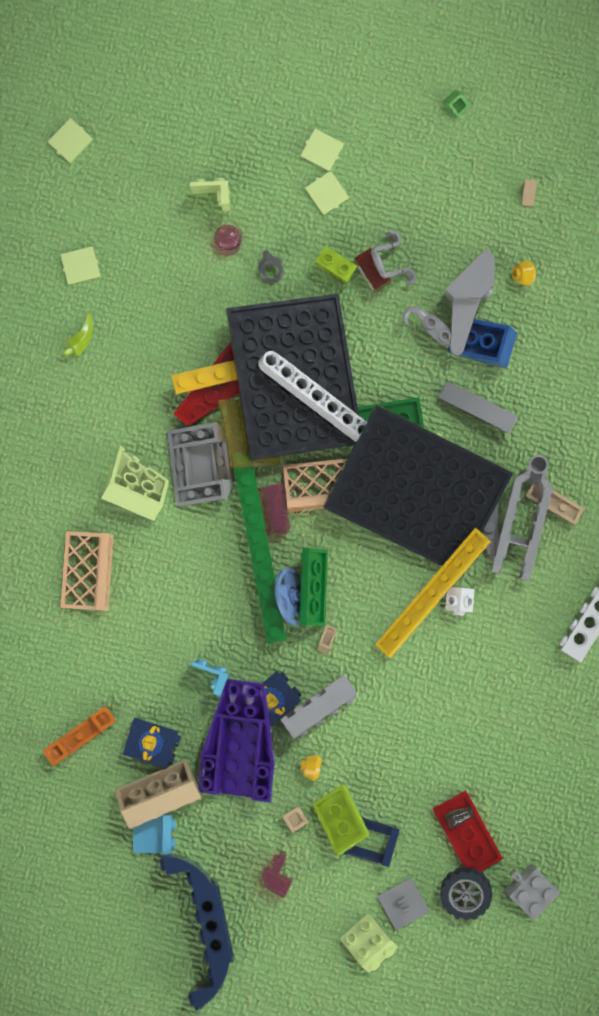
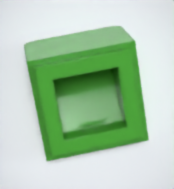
(456, 103)

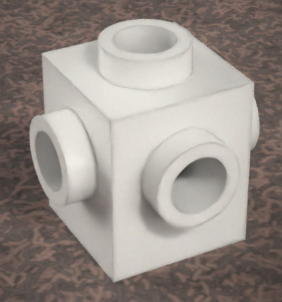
(460, 600)

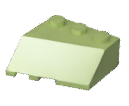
(135, 486)

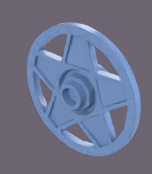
(288, 594)

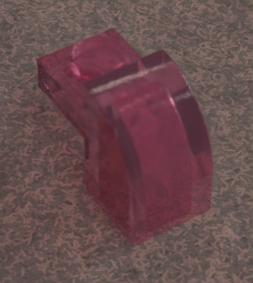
(273, 879)

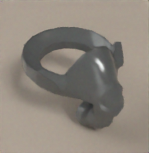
(269, 259)

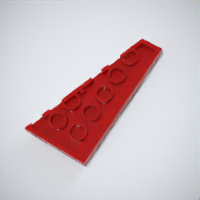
(205, 400)

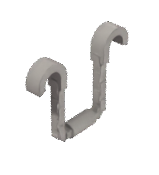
(378, 262)

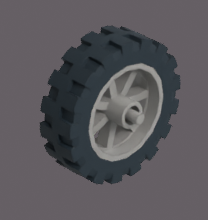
(466, 911)

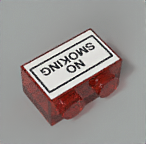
(369, 271)

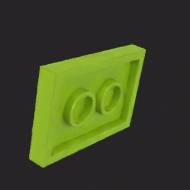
(341, 819)

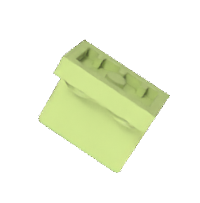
(217, 186)

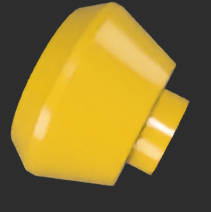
(524, 273)
(311, 767)

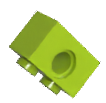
(336, 265)

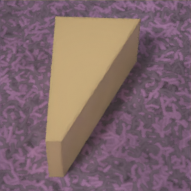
(529, 192)
(327, 639)

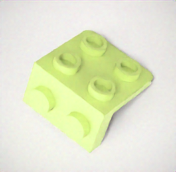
(368, 943)

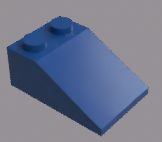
(489, 343)

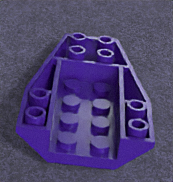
(239, 745)

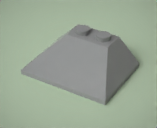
(200, 464)

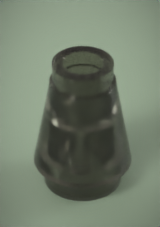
(456, 817)

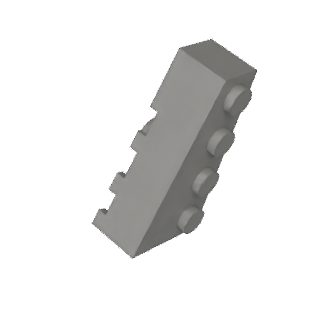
(319, 706)

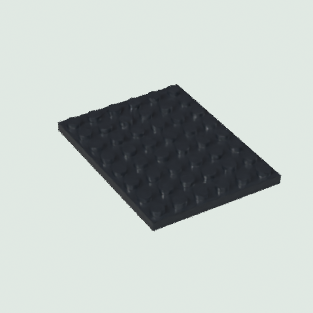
(314, 341)
(416, 486)

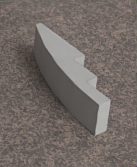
(478, 407)

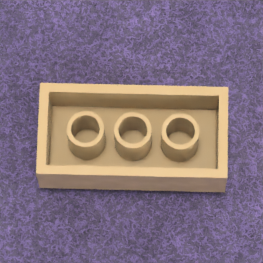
(157, 794)

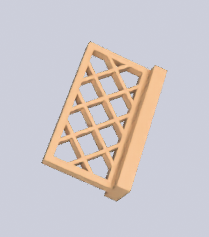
(309, 502)
(103, 574)

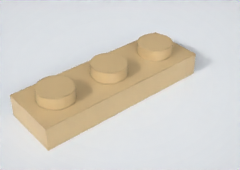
(558, 504)

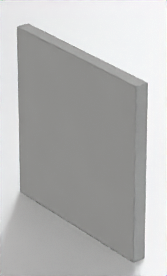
(403, 904)

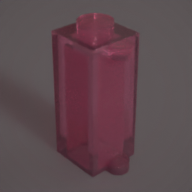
(276, 508)

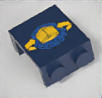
(280, 696)
(151, 743)

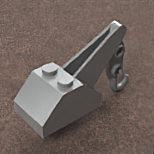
(465, 294)

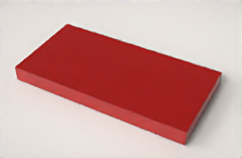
(471, 839)

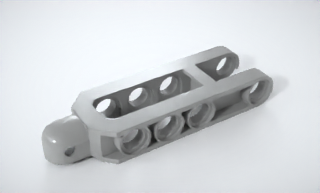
(534, 474)

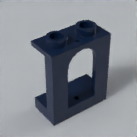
(383, 859)

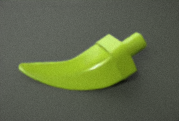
(81, 340)

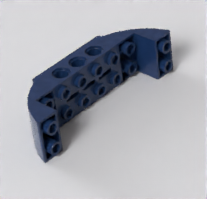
(218, 957)

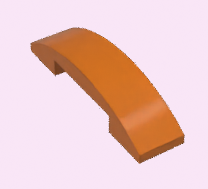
(79, 736)

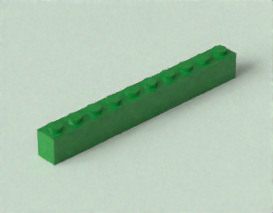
(260, 553)

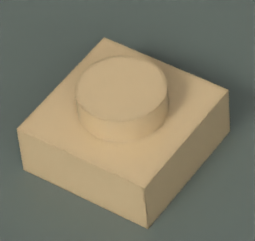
(295, 819)

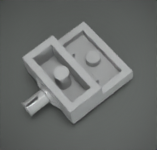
(531, 891)

